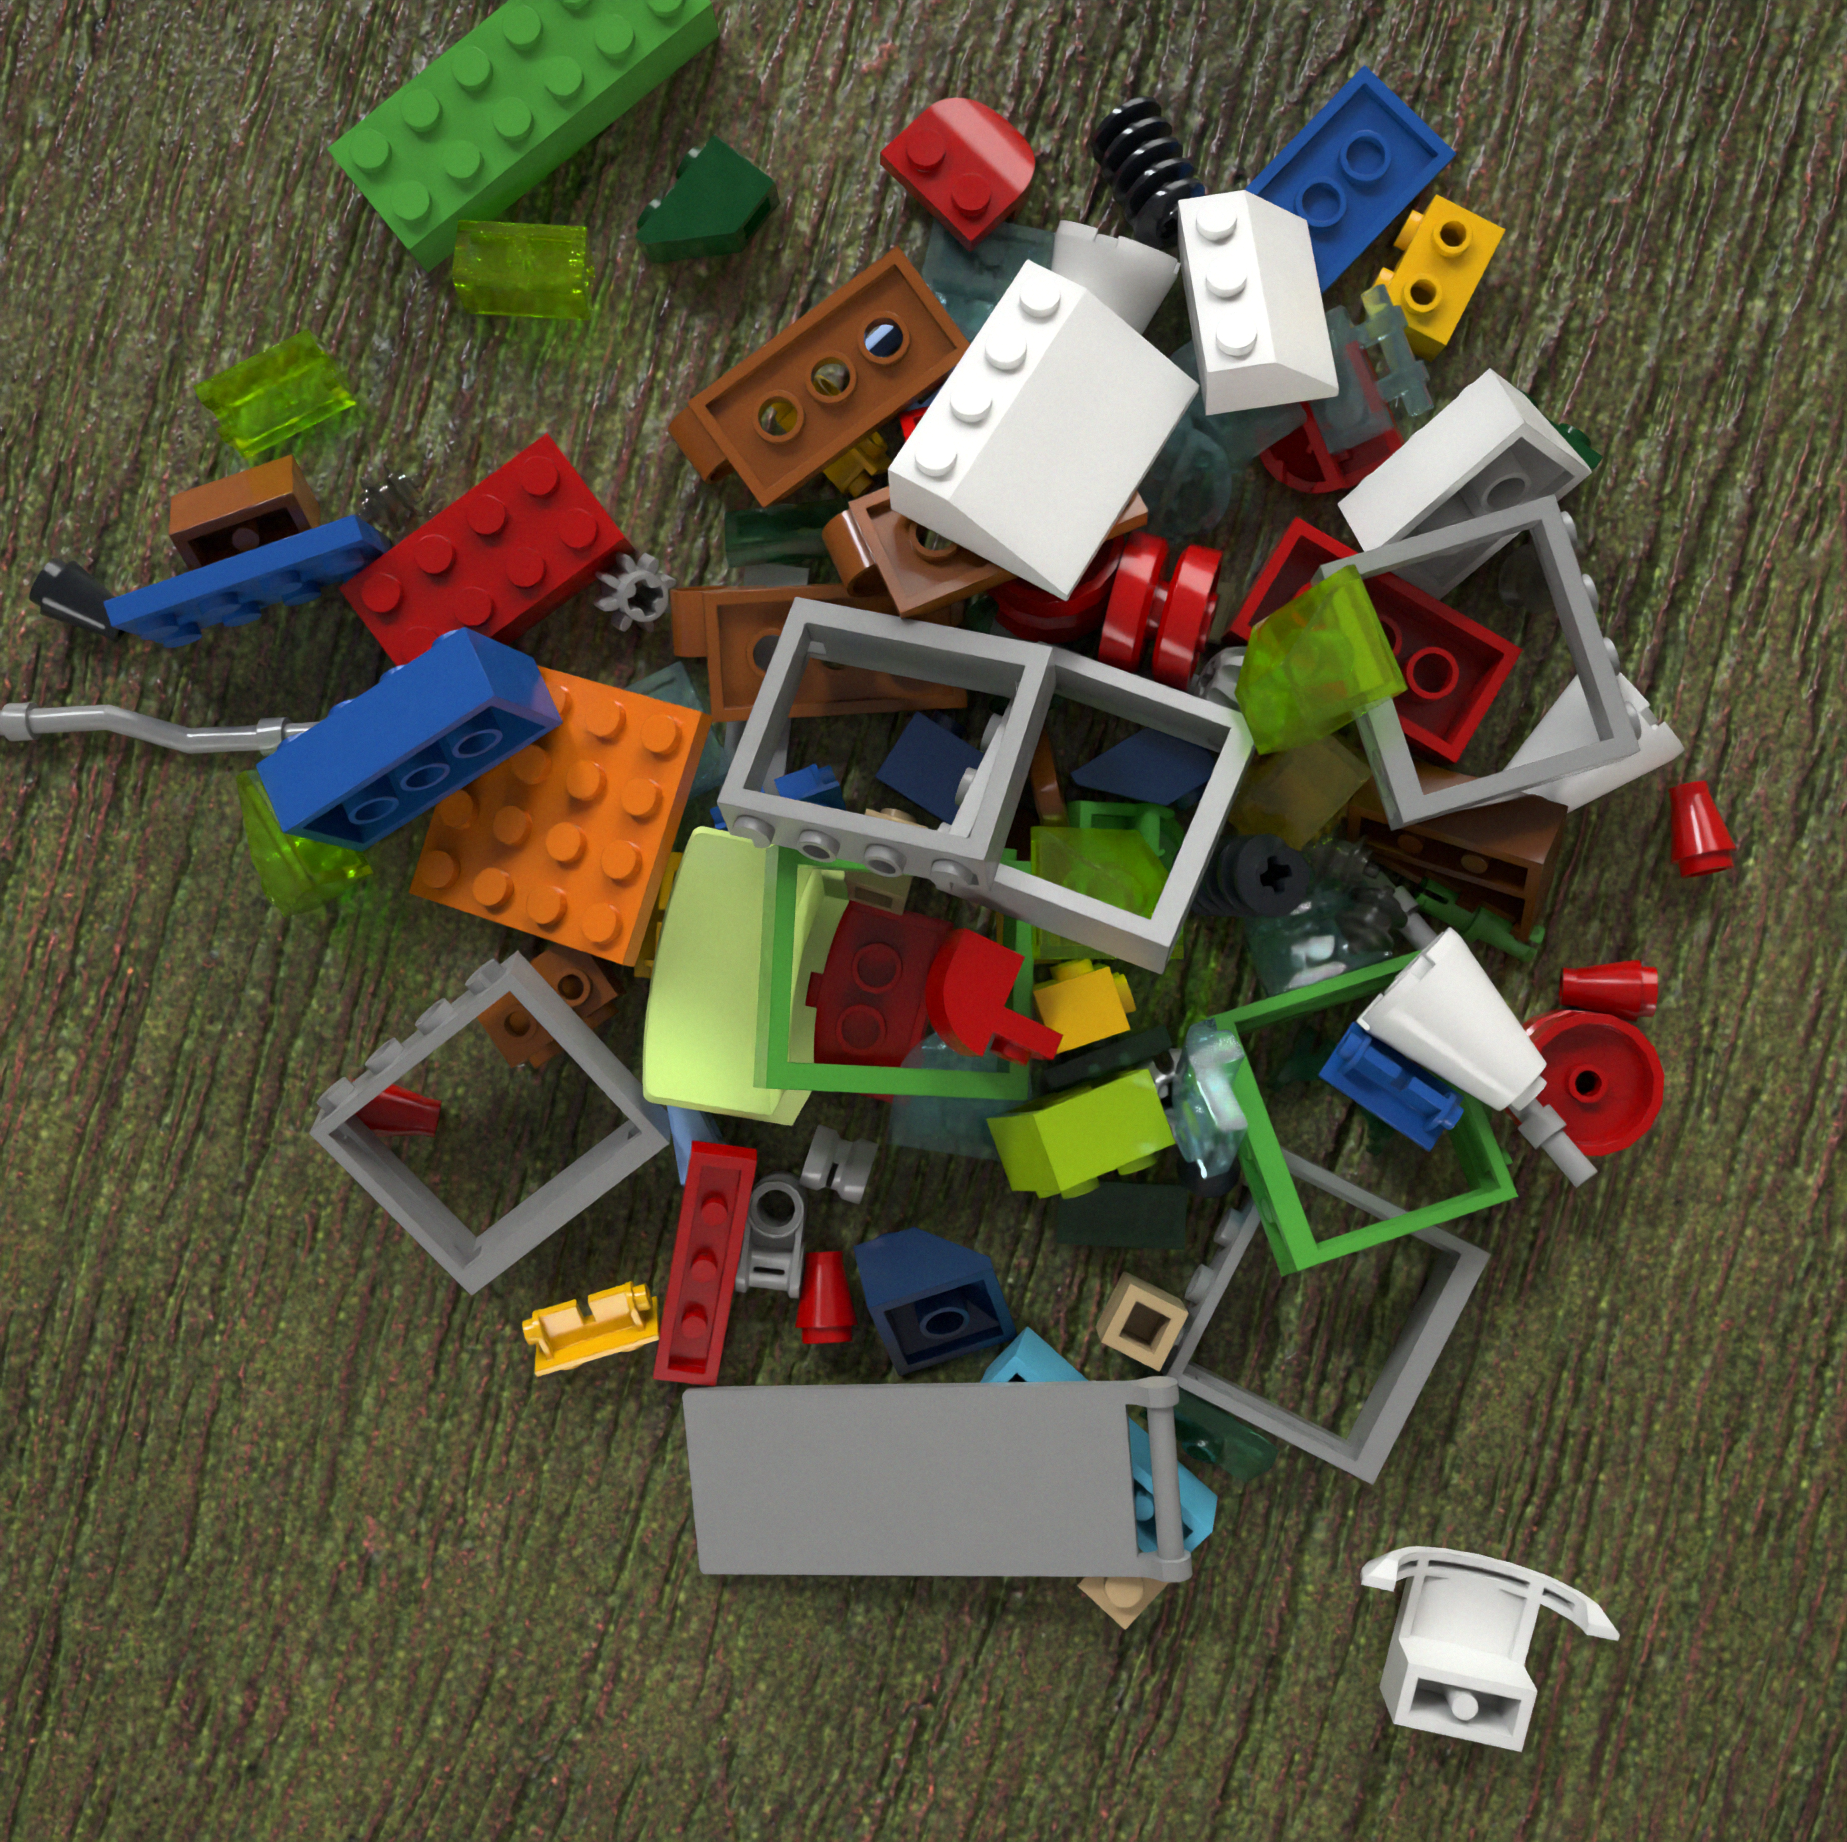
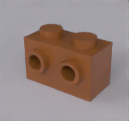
(242, 512)
(578, 979)

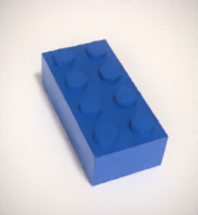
(408, 741)

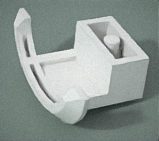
(1466, 1640)

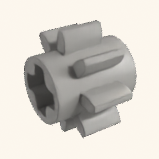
(619, 585)

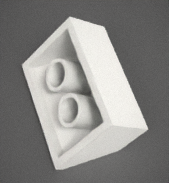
(1253, 303)
(1467, 462)

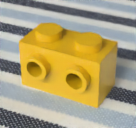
(1438, 271)
(1083, 1002)

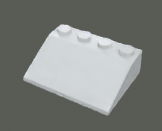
(1041, 432)

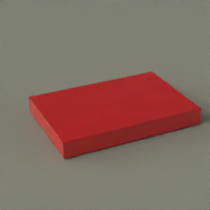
(874, 988)

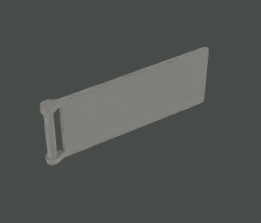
(932, 1479)

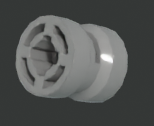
(852, 1166)

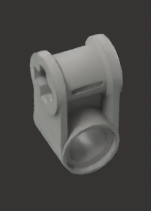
(773, 1246)

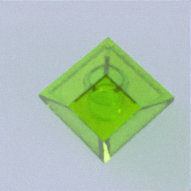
(1316, 665)
(1102, 865)
(293, 870)

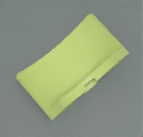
(708, 980)

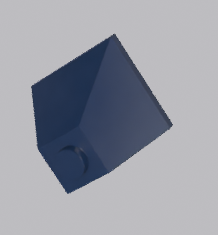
(931, 1298)

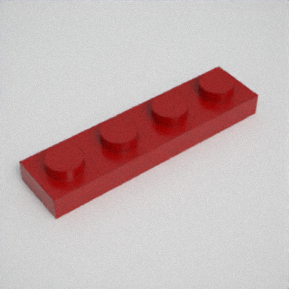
(704, 1262)

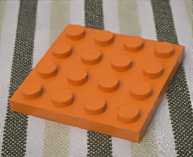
(572, 825)

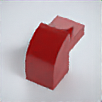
(968, 1000)

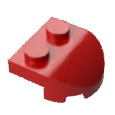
(963, 167)
(1306, 465)

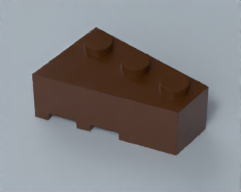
(1487, 853)

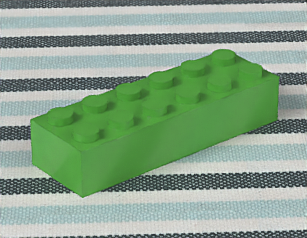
(512, 109)

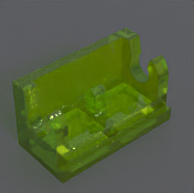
(523, 269)
(276, 393)

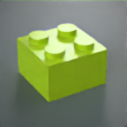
(1081, 1133)

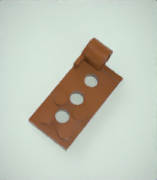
(723, 422)
(881, 552)
(730, 621)

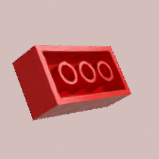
(491, 558)
(1444, 656)

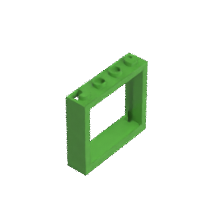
(774, 1001)
(1266, 1168)

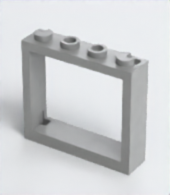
(909, 650)
(1592, 655)
(1080, 916)
(395, 1187)
(1405, 1368)

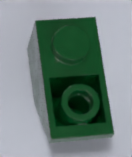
(709, 209)

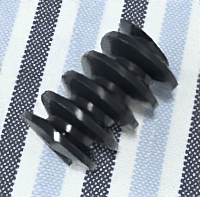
(1145, 170)
(1252, 878)

